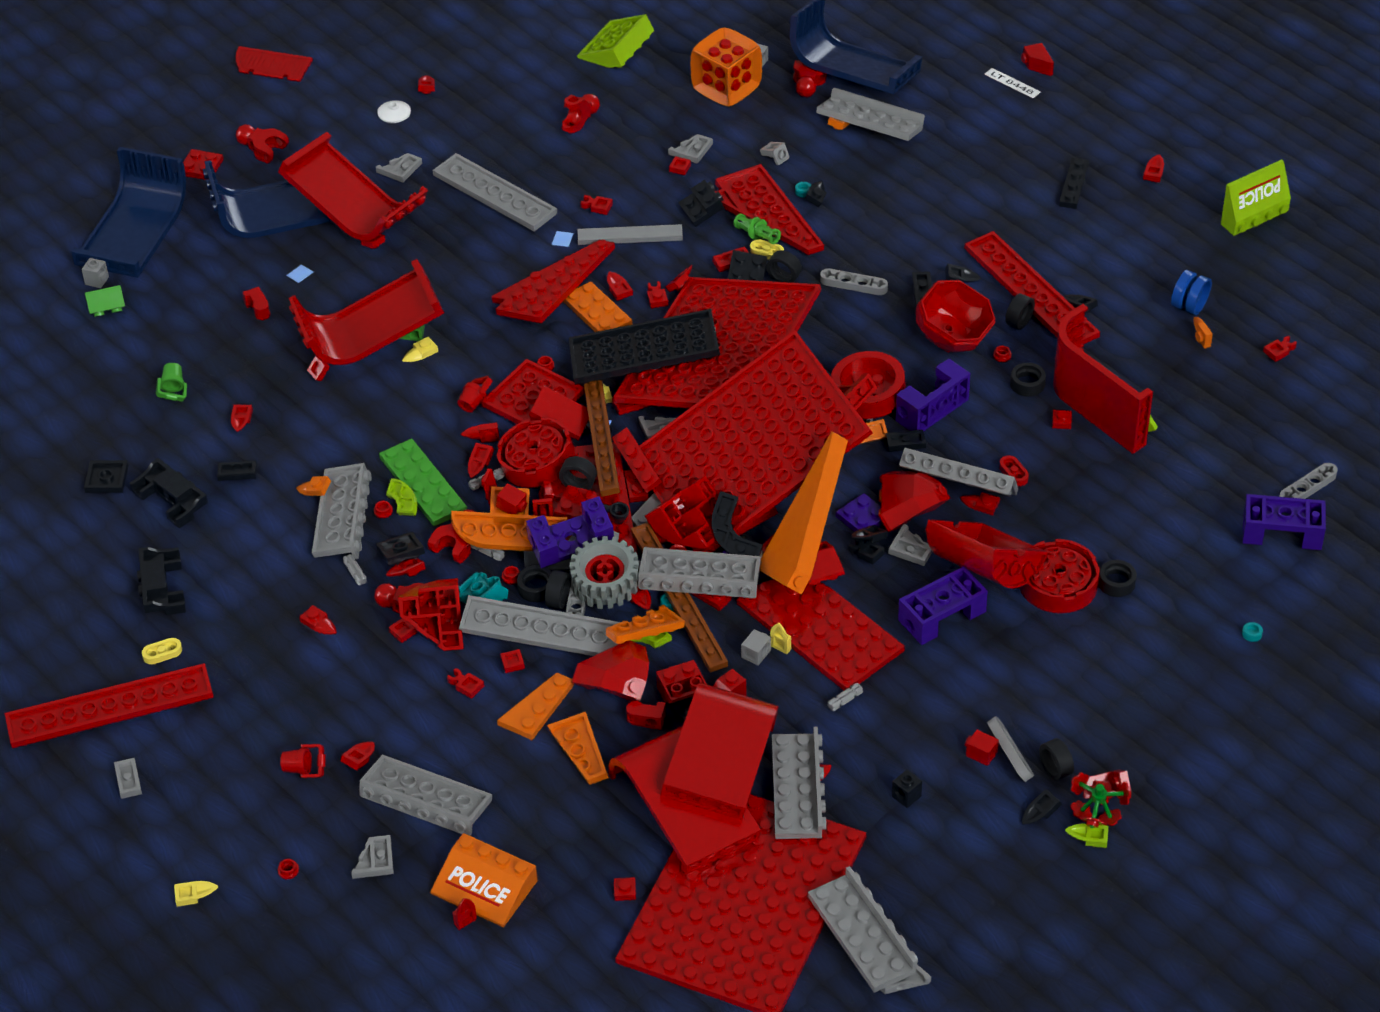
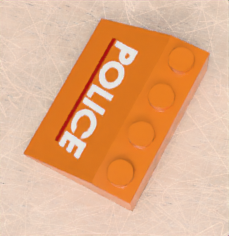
(485, 876)

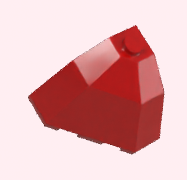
(907, 496)
(686, 516)
(435, 612)
(616, 670)

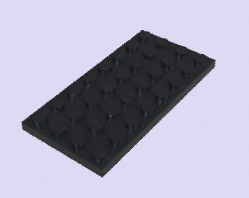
(643, 346)

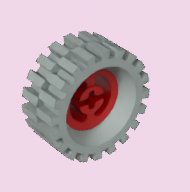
(604, 558)

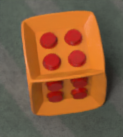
(726, 66)

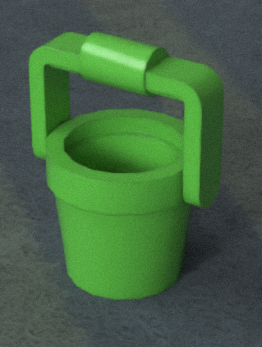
(171, 382)

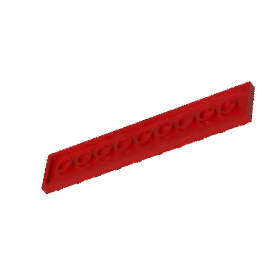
(1021, 278)
(108, 705)

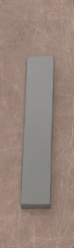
(631, 234)

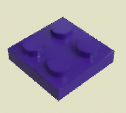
(860, 513)

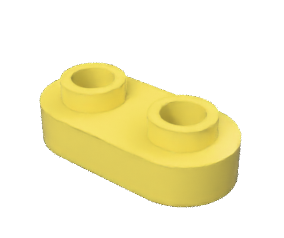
(764, 248)
(162, 651)

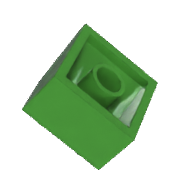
(105, 300)

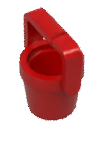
(473, 393)
(300, 761)

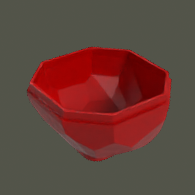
(954, 316)

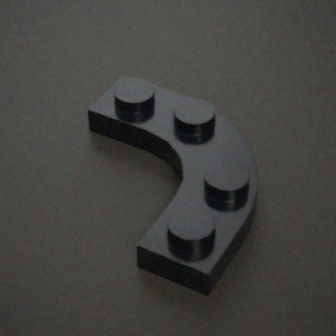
(723, 529)

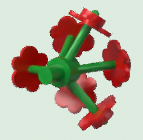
(1100, 795)

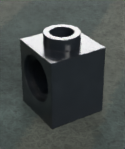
(906, 788)

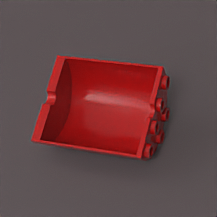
(985, 551)

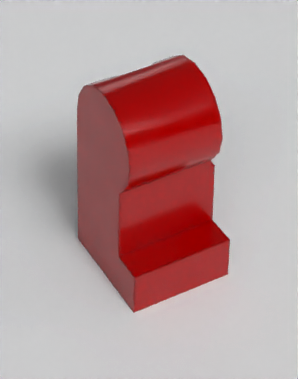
(257, 300)
(646, 715)

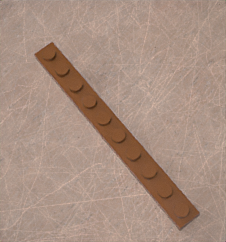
(601, 438)
(686, 609)

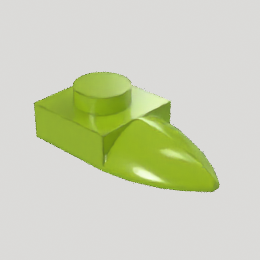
(1092, 836)

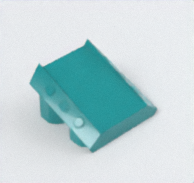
(484, 587)

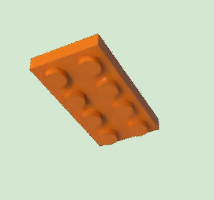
(596, 308)

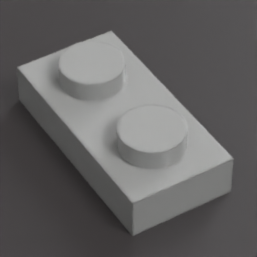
(127, 778)

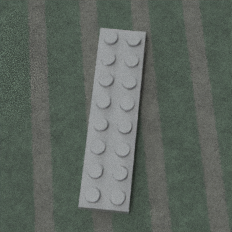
(495, 192)
(535, 626)

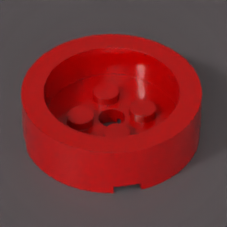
(886, 373)
(532, 466)
(1068, 589)

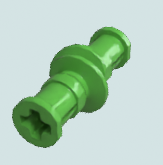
(757, 228)

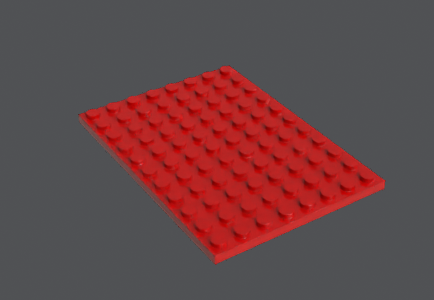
(747, 323)
(756, 432)
(742, 920)

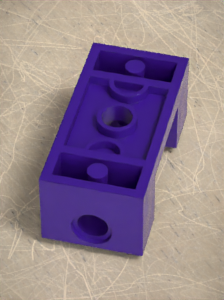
(951, 390)
(1304, 516)
(550, 541)
(924, 609)

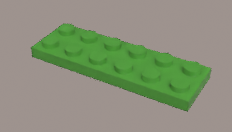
(432, 491)

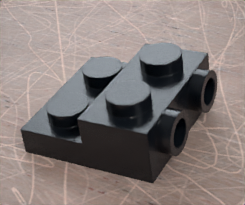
(702, 202)

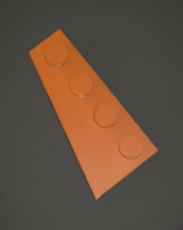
(649, 625)
(536, 708)
(579, 743)

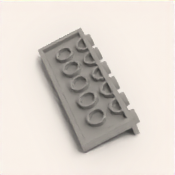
(872, 114)
(959, 472)
(342, 511)
(699, 572)
(798, 785)
(424, 794)
(864, 931)

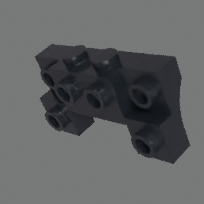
(173, 488)
(152, 575)

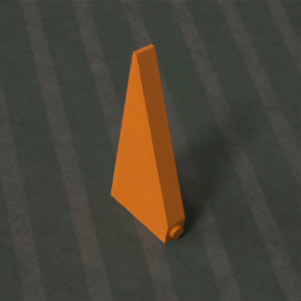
(797, 540)

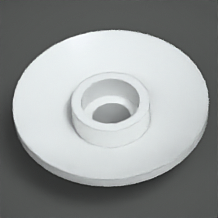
(394, 111)

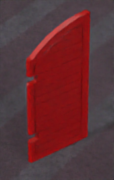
(272, 63)

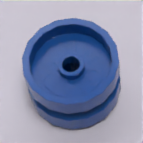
(1191, 292)

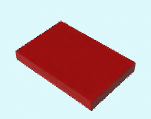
(557, 406)

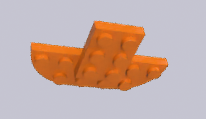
(497, 528)

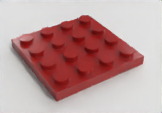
(520, 389)

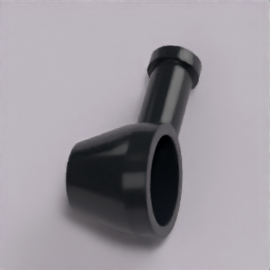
(618, 512)

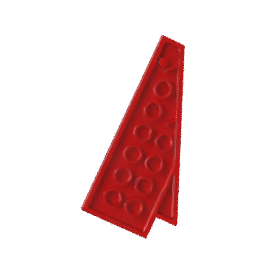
(758, 195)
(546, 289)

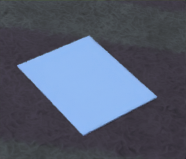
(562, 239)
(299, 273)

